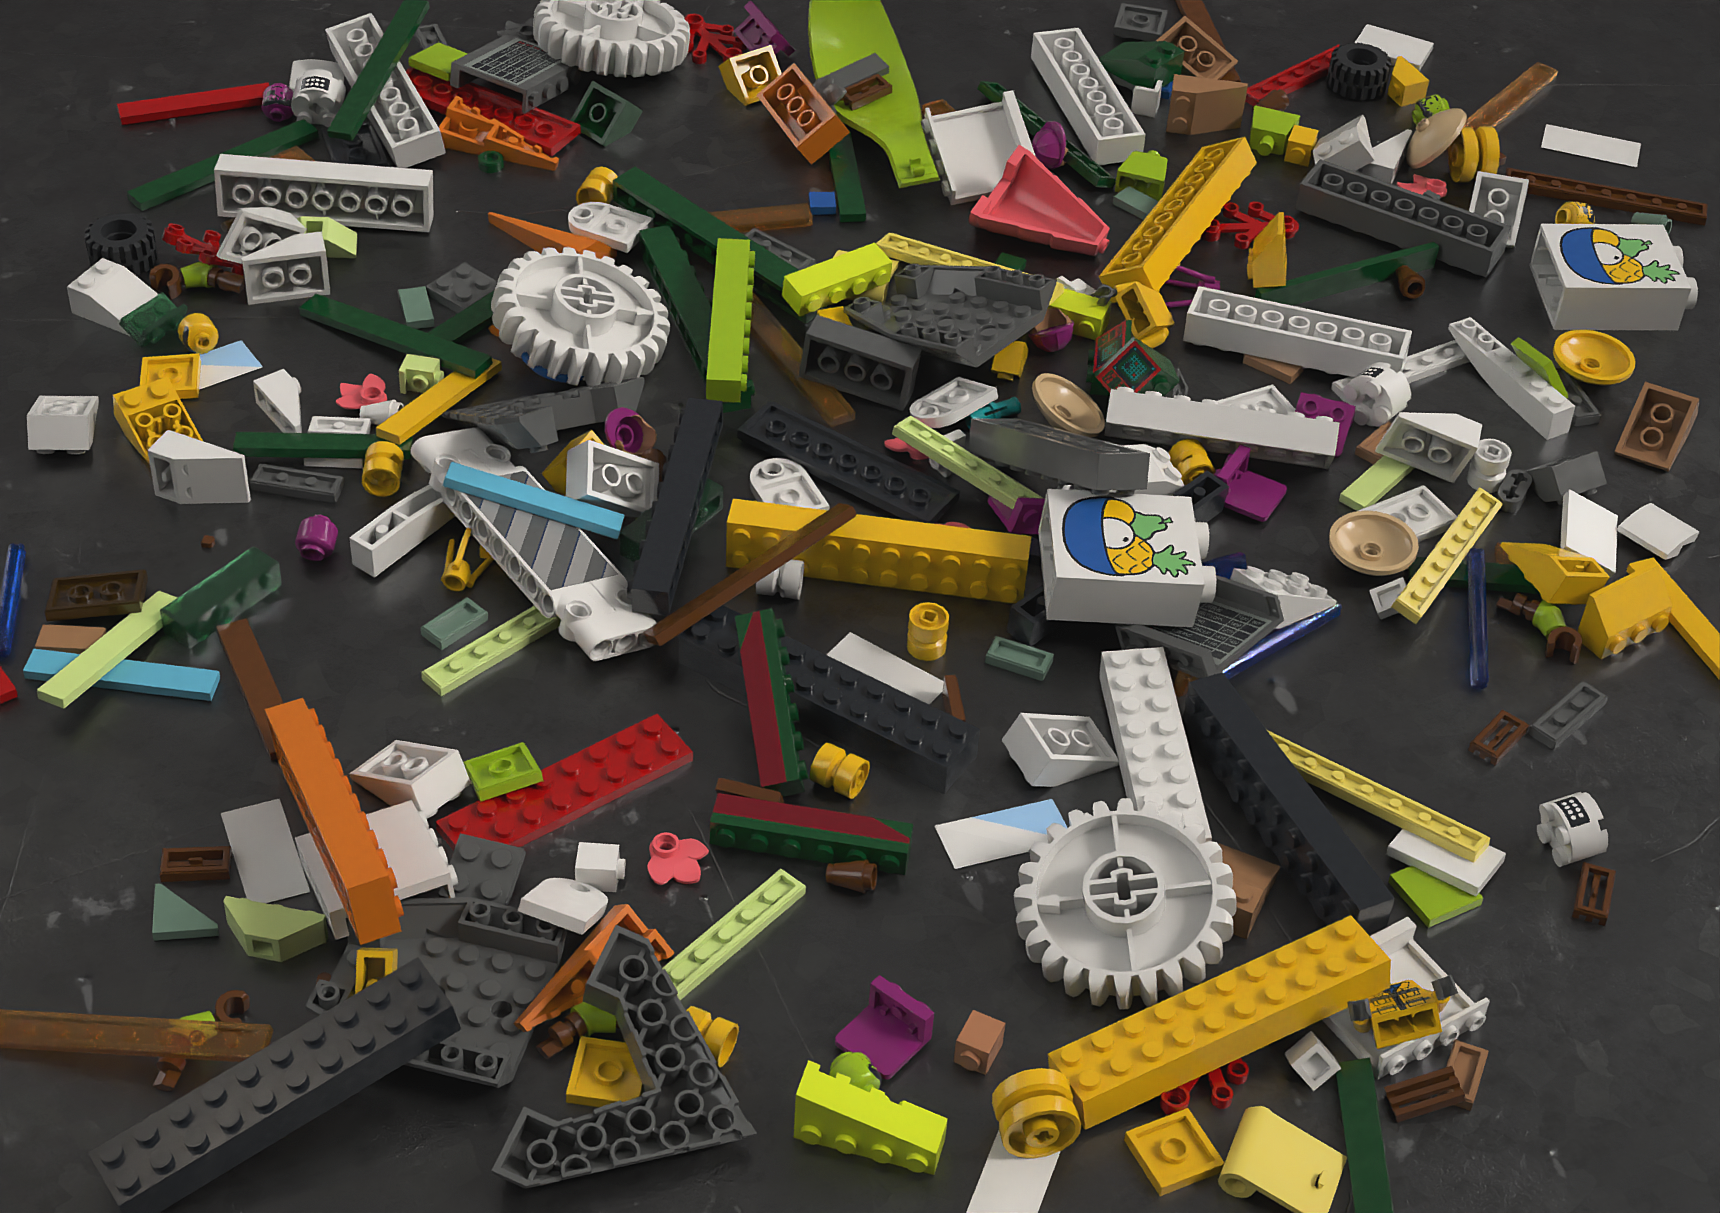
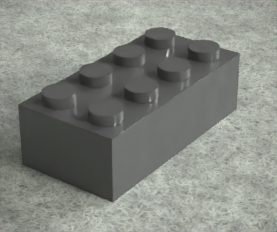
(860, 362)

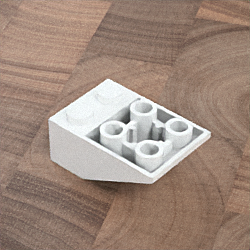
(197, 471)
(1296, 595)

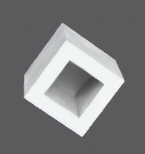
(599, 866)

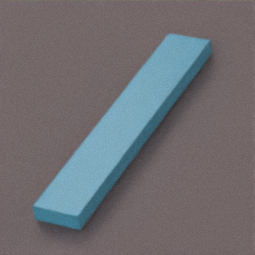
(533, 500)
(132, 676)

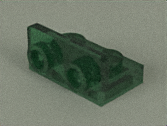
(153, 319)

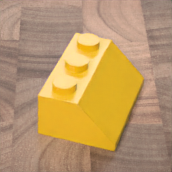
(1268, 256)
(1625, 612)

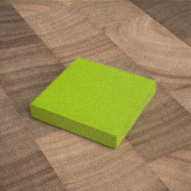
(436, 60)
(1539, 363)
(503, 771)
(1431, 897)

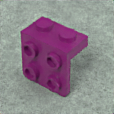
(1314, 405)
(1248, 491)
(1023, 518)
(888, 1028)

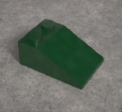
(1144, 62)

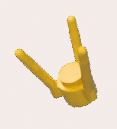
(458, 573)

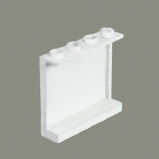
(975, 146)
(409, 851)
(1414, 964)

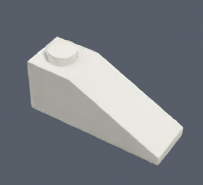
(1388, 157)
(279, 399)

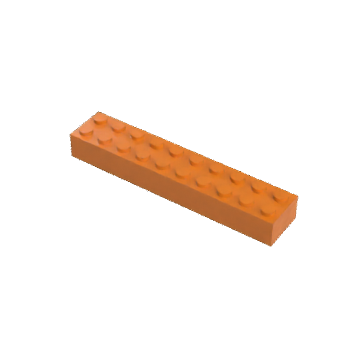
(335, 821)

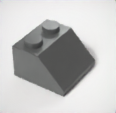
(1575, 472)

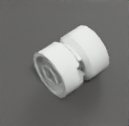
(1489, 465)
(785, 580)

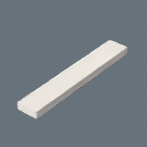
(1421, 364)

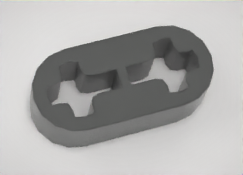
(1517, 493)

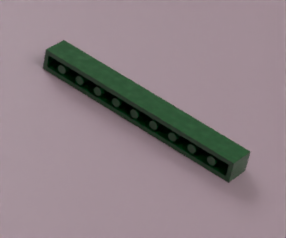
(701, 231)
(684, 299)

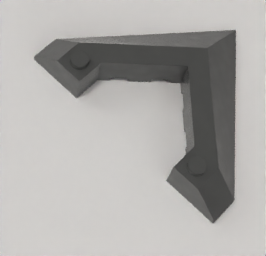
(534, 419)
(684, 1097)

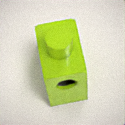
(1271, 130)
(1144, 173)

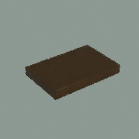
(96, 595)

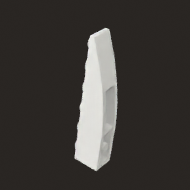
(1514, 380)
(398, 530)

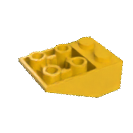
(151, 411)
(1556, 572)

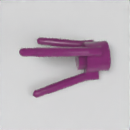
(1208, 282)

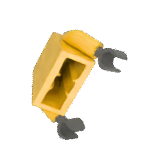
(1144, 307)
(1402, 1011)

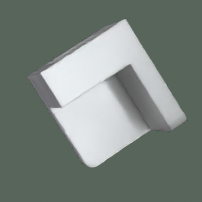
(1146, 100)
(1312, 1060)

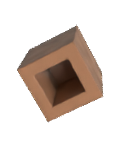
(979, 1042)

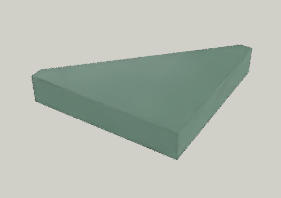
(178, 919)

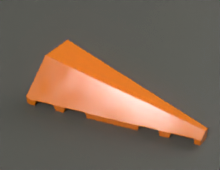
(473, 133)
(542, 237)
(569, 983)

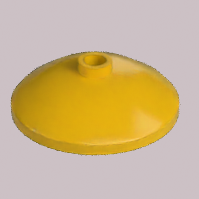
(1593, 357)

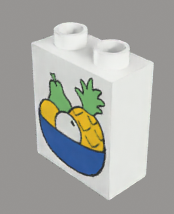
(1611, 277)
(1123, 558)

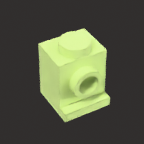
(419, 373)

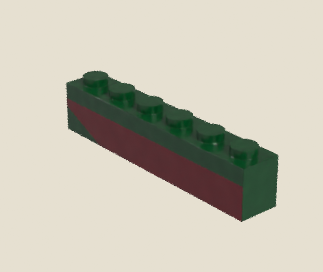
(769, 702)
(810, 833)

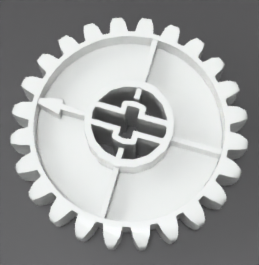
(612, 35)
(580, 316)
(1125, 903)

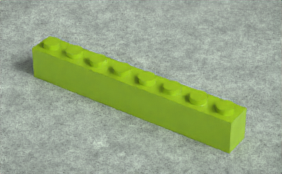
(729, 321)

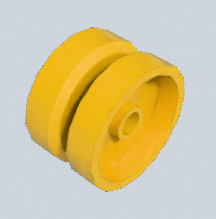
(1473, 153)
(1036, 1113)

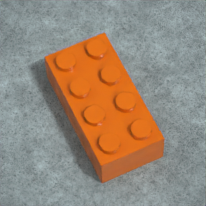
(803, 113)

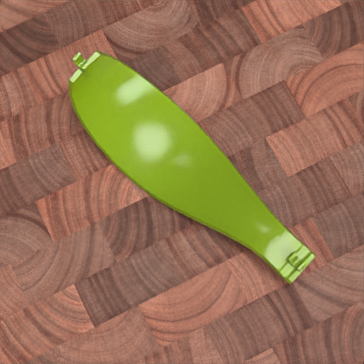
(850, 31)

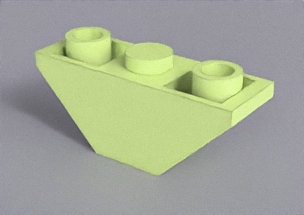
(338, 239)
(274, 930)

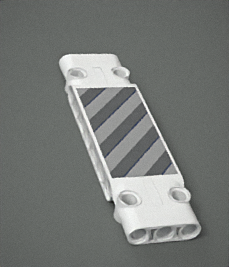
(543, 557)

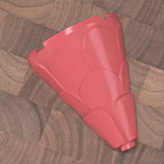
(1039, 209)

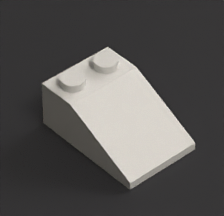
(1346, 146)
(1500, 200)
(257, 229)
(287, 270)
(107, 294)
(62, 424)
(1432, 442)
(1162, 476)
(611, 478)
(1057, 748)
(414, 773)

